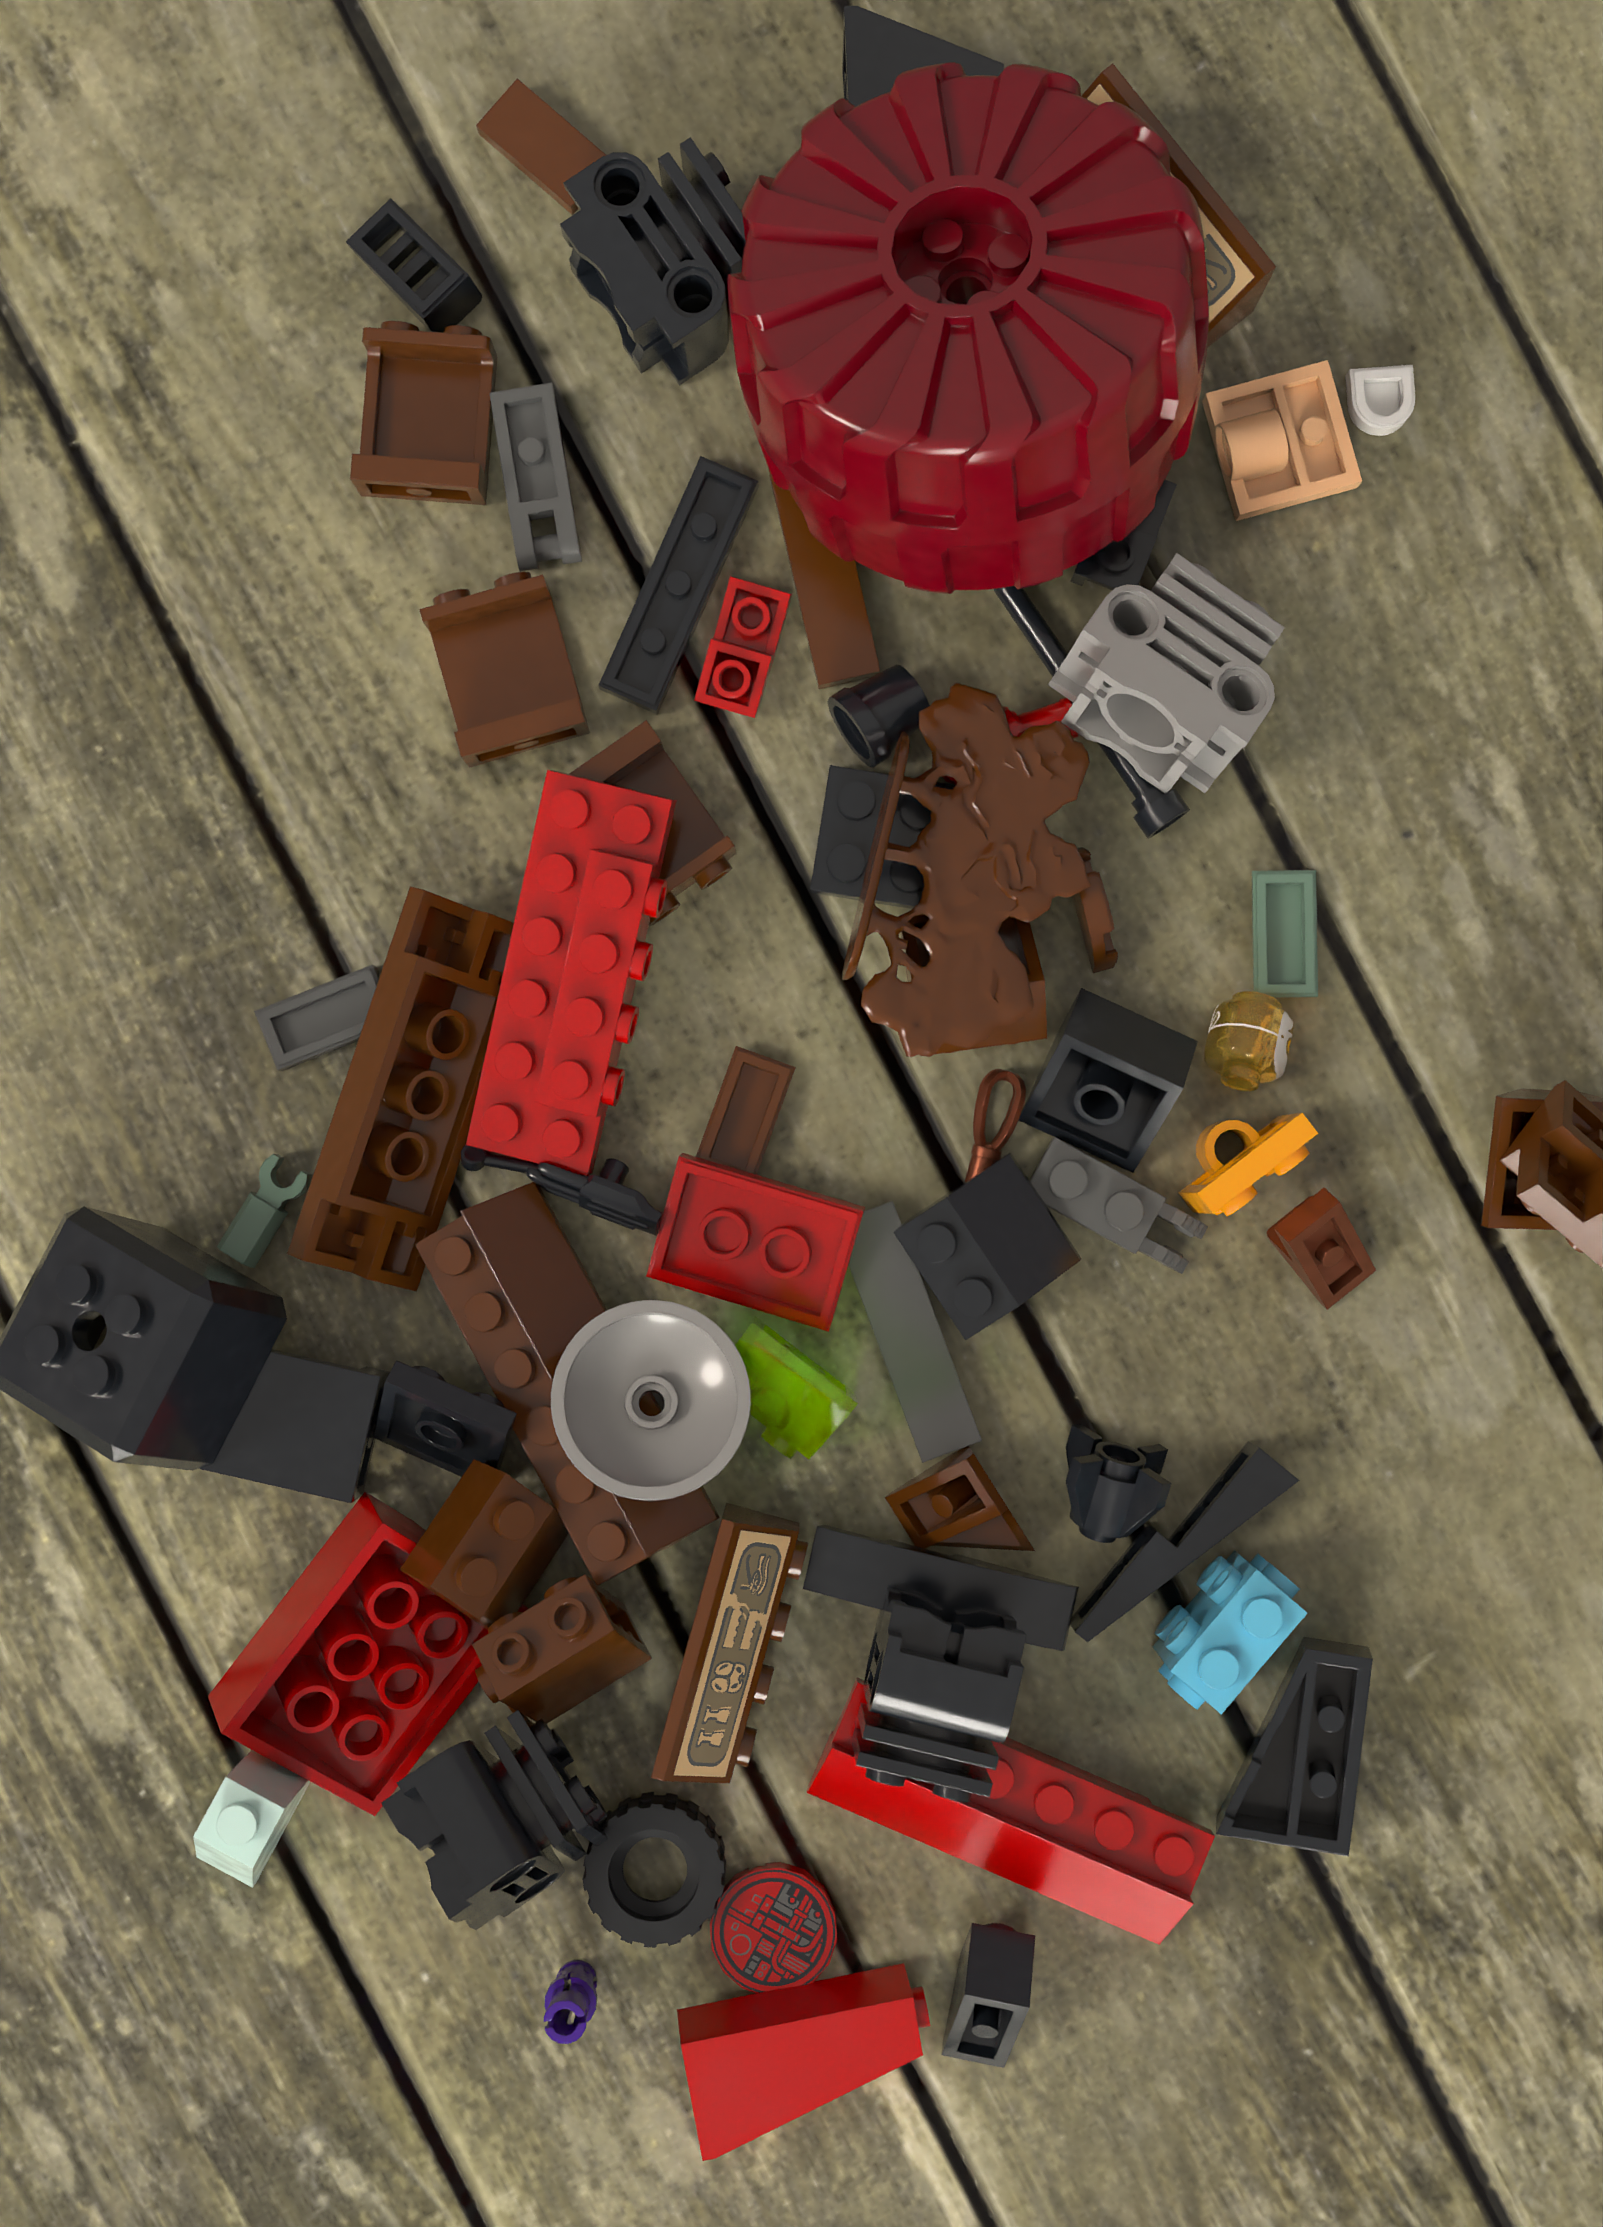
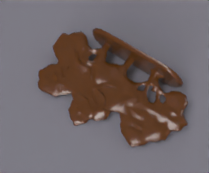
(979, 864)

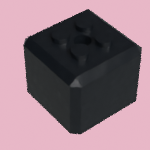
(175, 1349)

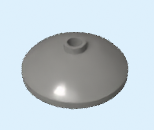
(639, 1352)

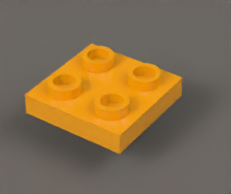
(1269, 1151)

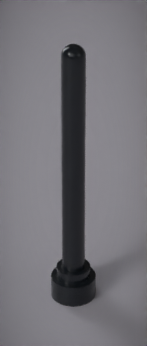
(1153, 807)

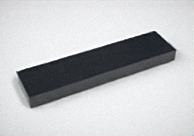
(678, 585)

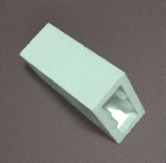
(248, 1817)

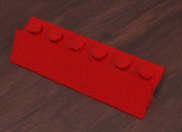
(1038, 1828)

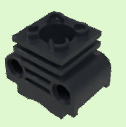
(658, 254)
(937, 1696)
(496, 1819)

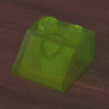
(791, 1392)

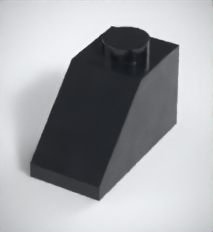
(989, 1994)

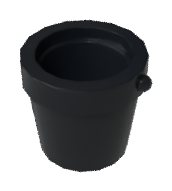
(878, 712)

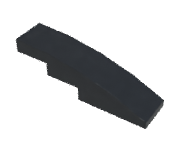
(863, 1568)

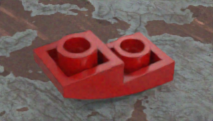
(743, 647)

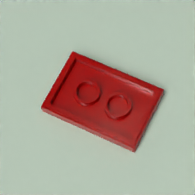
(755, 1241)

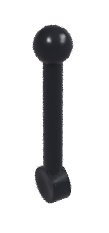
(476, 1158)

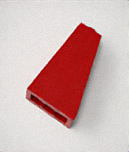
(794, 2049)

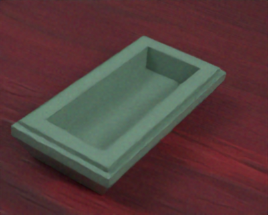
(1285, 933)

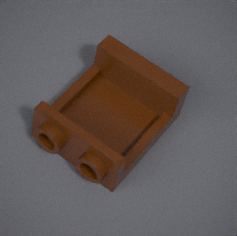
(426, 414)

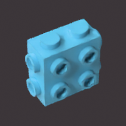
(1226, 1630)

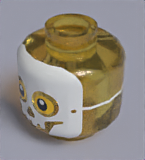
(1248, 1040)

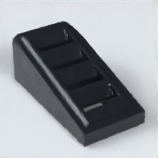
(443, 297)

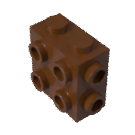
(559, 1650)

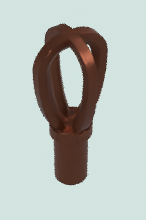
(984, 1152)

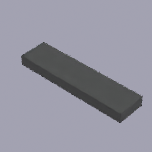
(910, 1338)

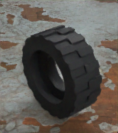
(665, 1919)

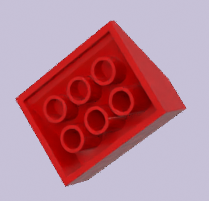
(352, 1664)

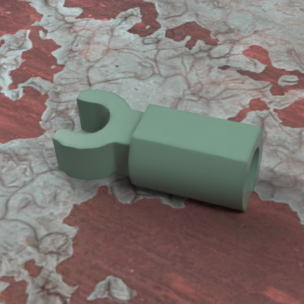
(261, 1214)

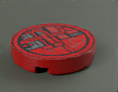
(773, 1928)

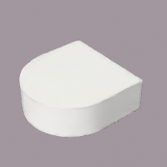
(1380, 398)

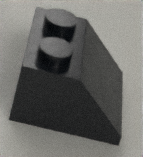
(1109, 1080)
(987, 1246)

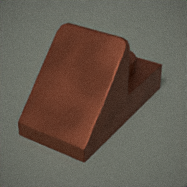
(1322, 1247)

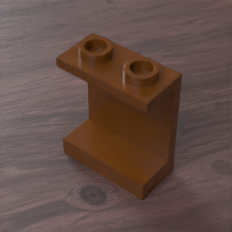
(505, 668)
(695, 843)

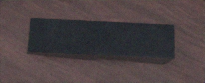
(1152, 1559)

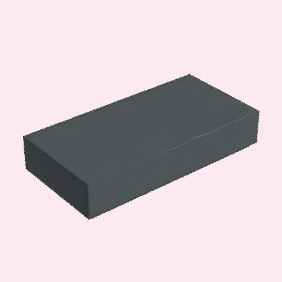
(318, 1018)

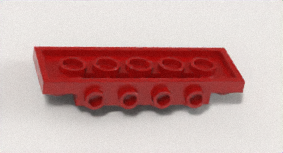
(572, 972)

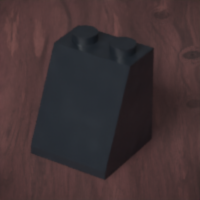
(882, 48)

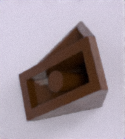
(956, 1507)

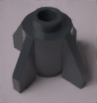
(1113, 1484)

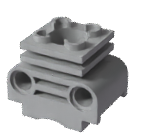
(1171, 675)

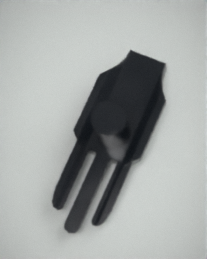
(601, 1194)

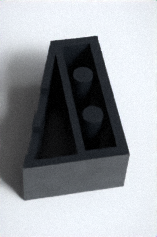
(1306, 1755)

